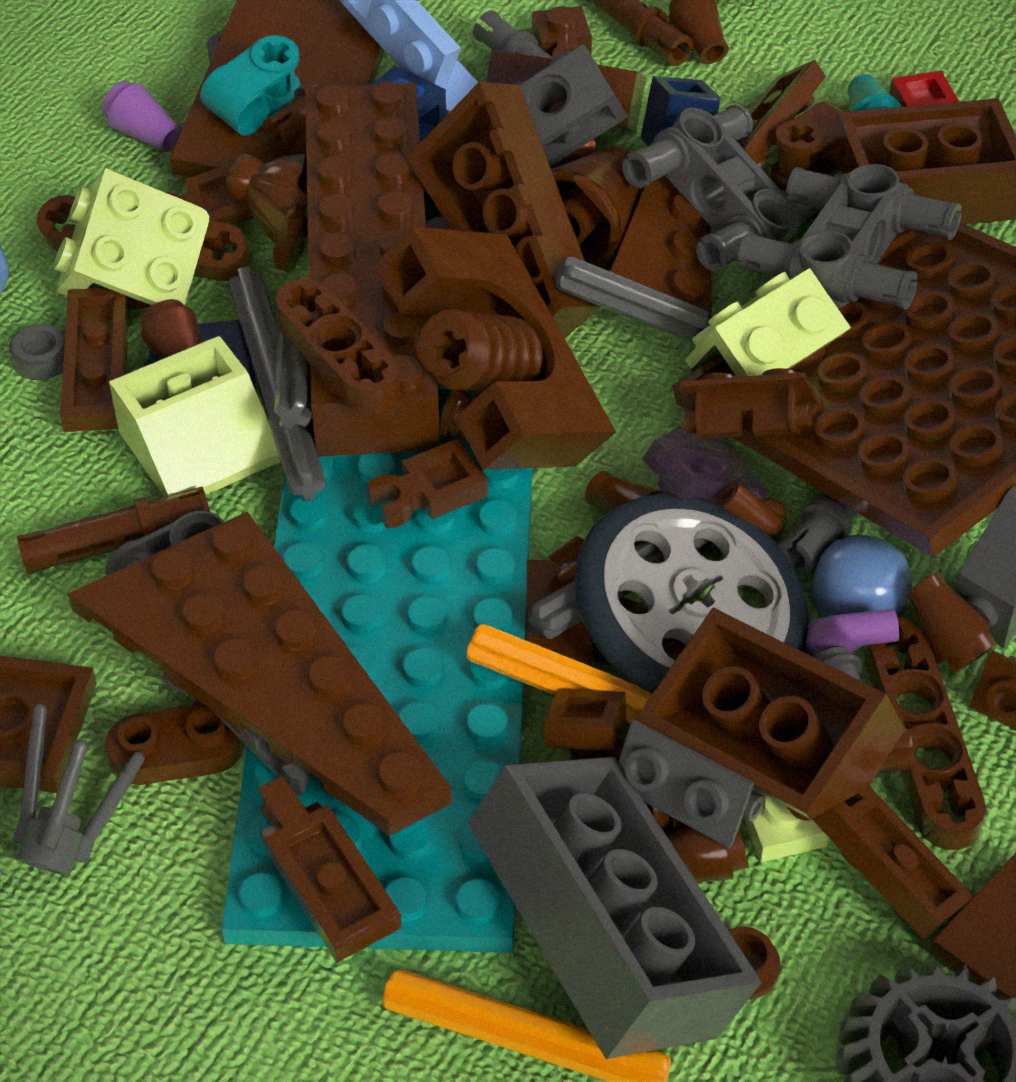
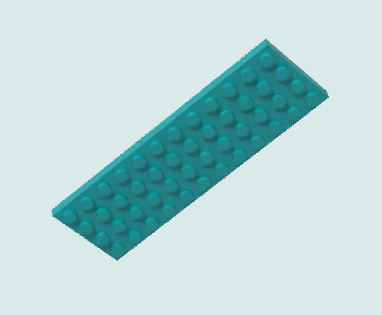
(407, 614)

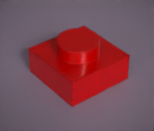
(922, 89)

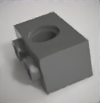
(588, 107)

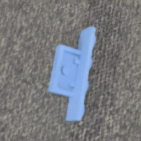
(415, 43)

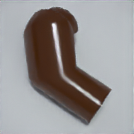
(765, 514)

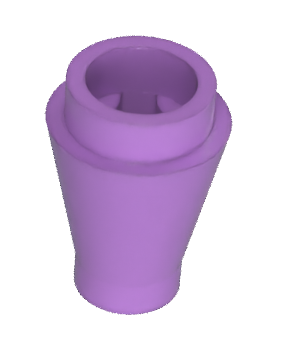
(137, 114)

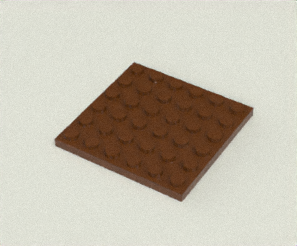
(916, 399)

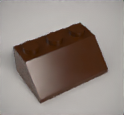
(941, 152)
(774, 715)

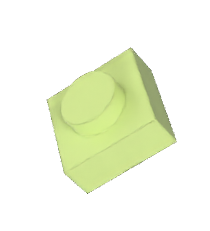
(781, 834)

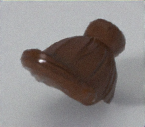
(276, 199)

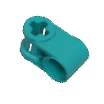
(253, 84)

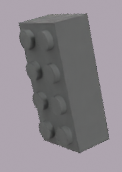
(612, 906)

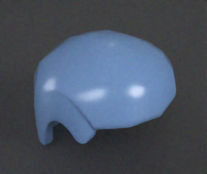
(860, 577)

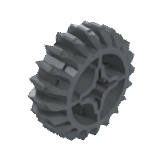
(930, 1020)

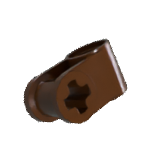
(808, 143)

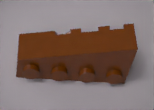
(494, 178)

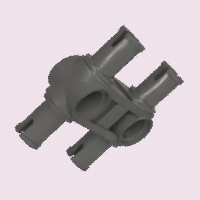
(718, 181)
(852, 233)

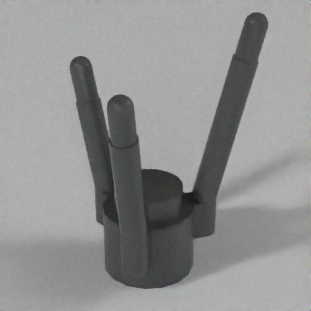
(53, 838)

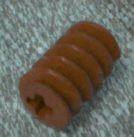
(477, 349)

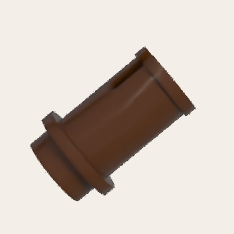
(289, 120)

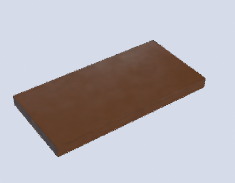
(331, 51)

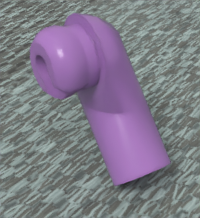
(852, 630)

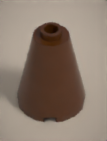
(597, 202)

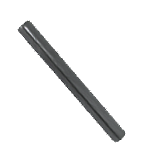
(260, 333)

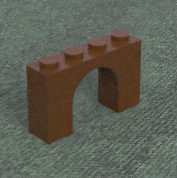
(511, 422)

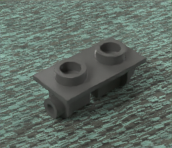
(688, 784)

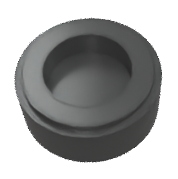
(38, 352)

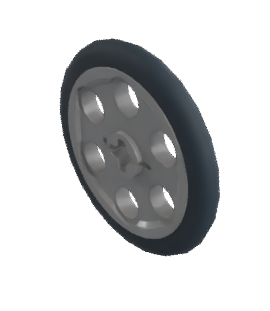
(611, 564)

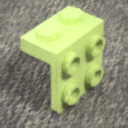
(131, 241)
(773, 329)

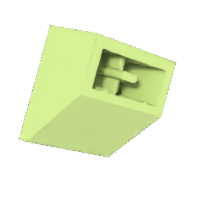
(194, 420)

